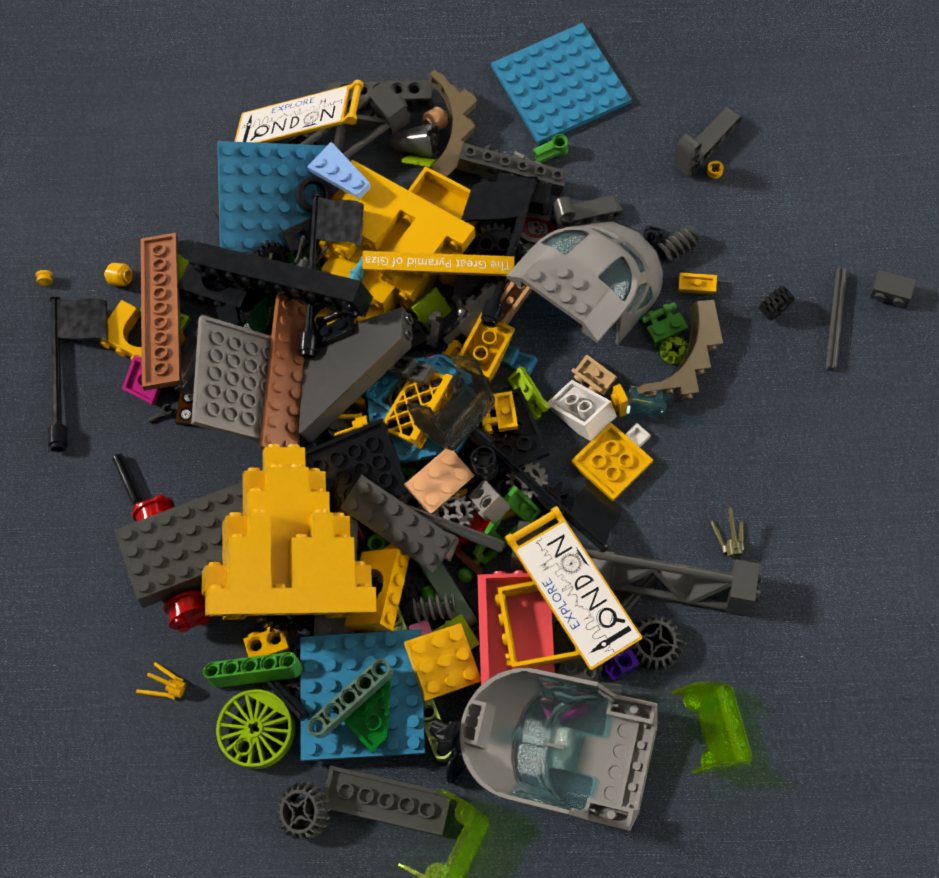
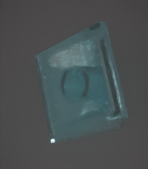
(646, 406)

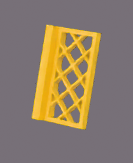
(439, 399)

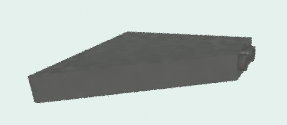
(350, 367)

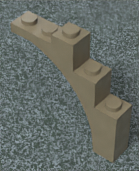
(462, 127)
(704, 338)

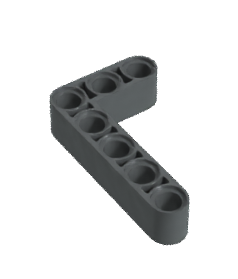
(693, 152)

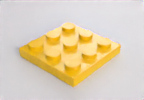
(611, 461)
(442, 661)

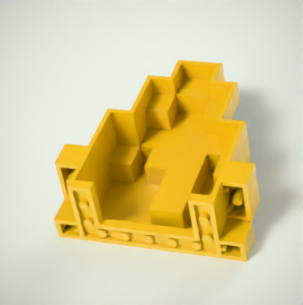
(396, 223)
(287, 548)

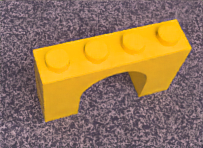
(119, 327)
(392, 566)

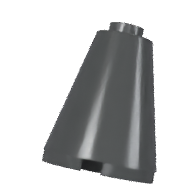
(418, 141)

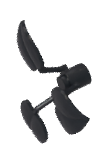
(446, 737)

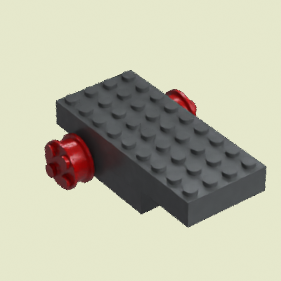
(172, 547)

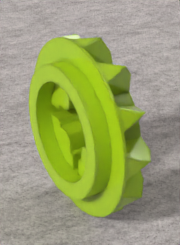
(673, 357)

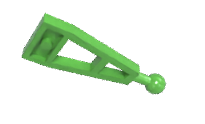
(523, 508)

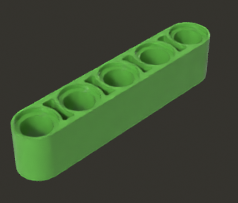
(253, 669)

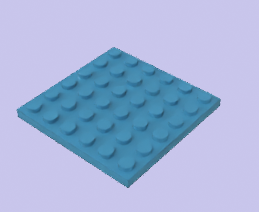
(560, 83)
(259, 191)
(332, 664)

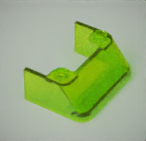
(719, 723)
(467, 845)

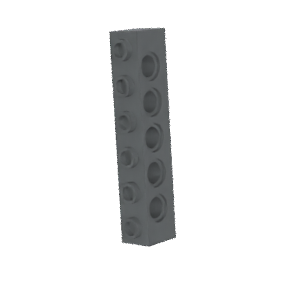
(406, 90)
(490, 163)

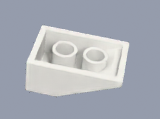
(582, 409)

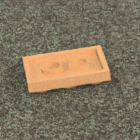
(439, 480)

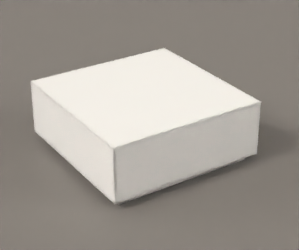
(638, 435)

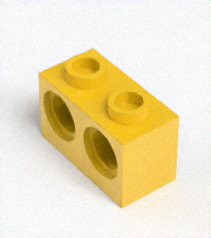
(265, 639)

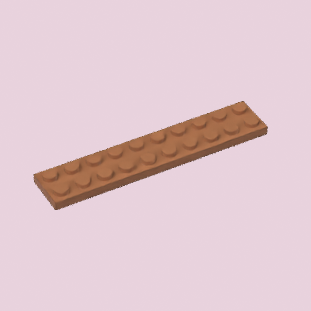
(160, 312)
(284, 376)

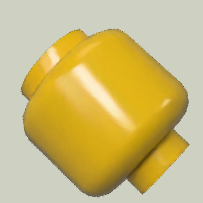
(118, 274)

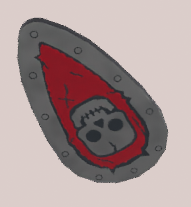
(537, 227)

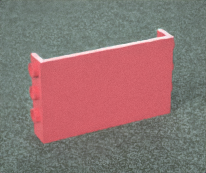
(529, 623)

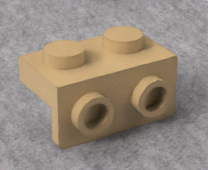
(594, 374)

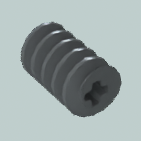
(678, 242)
(434, 608)

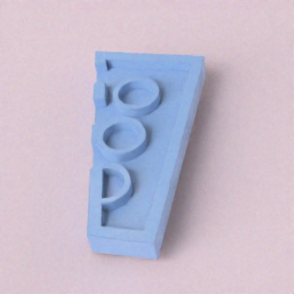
(339, 171)

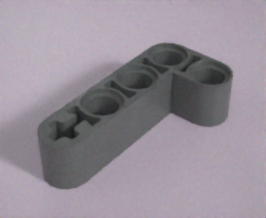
(585, 212)

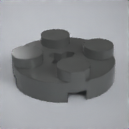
(436, 325)

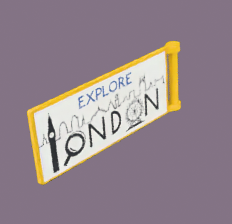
(300, 115)
(575, 590)

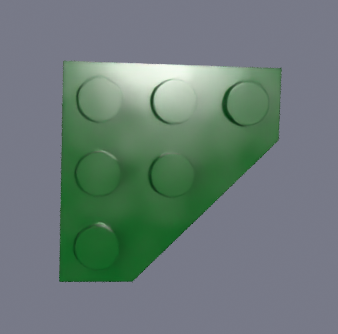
(371, 719)

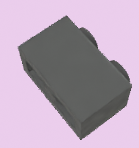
(892, 288)

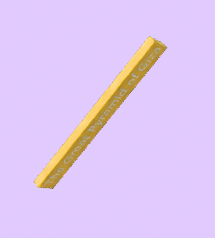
(437, 263)

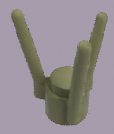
(734, 546)

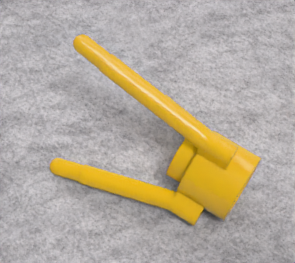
(359, 421)
(174, 687)

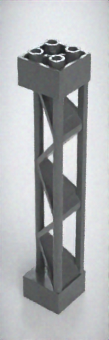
(384, 104)
(685, 582)

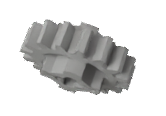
(529, 469)
(455, 505)

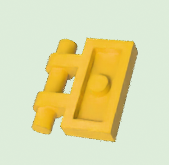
(505, 414)

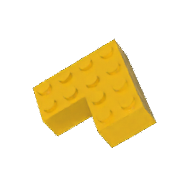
(441, 192)

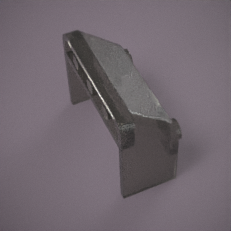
(462, 412)

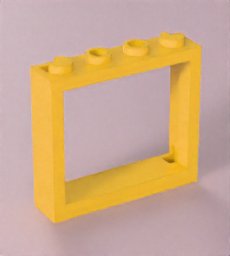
(518, 589)

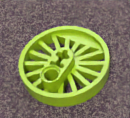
(259, 720)

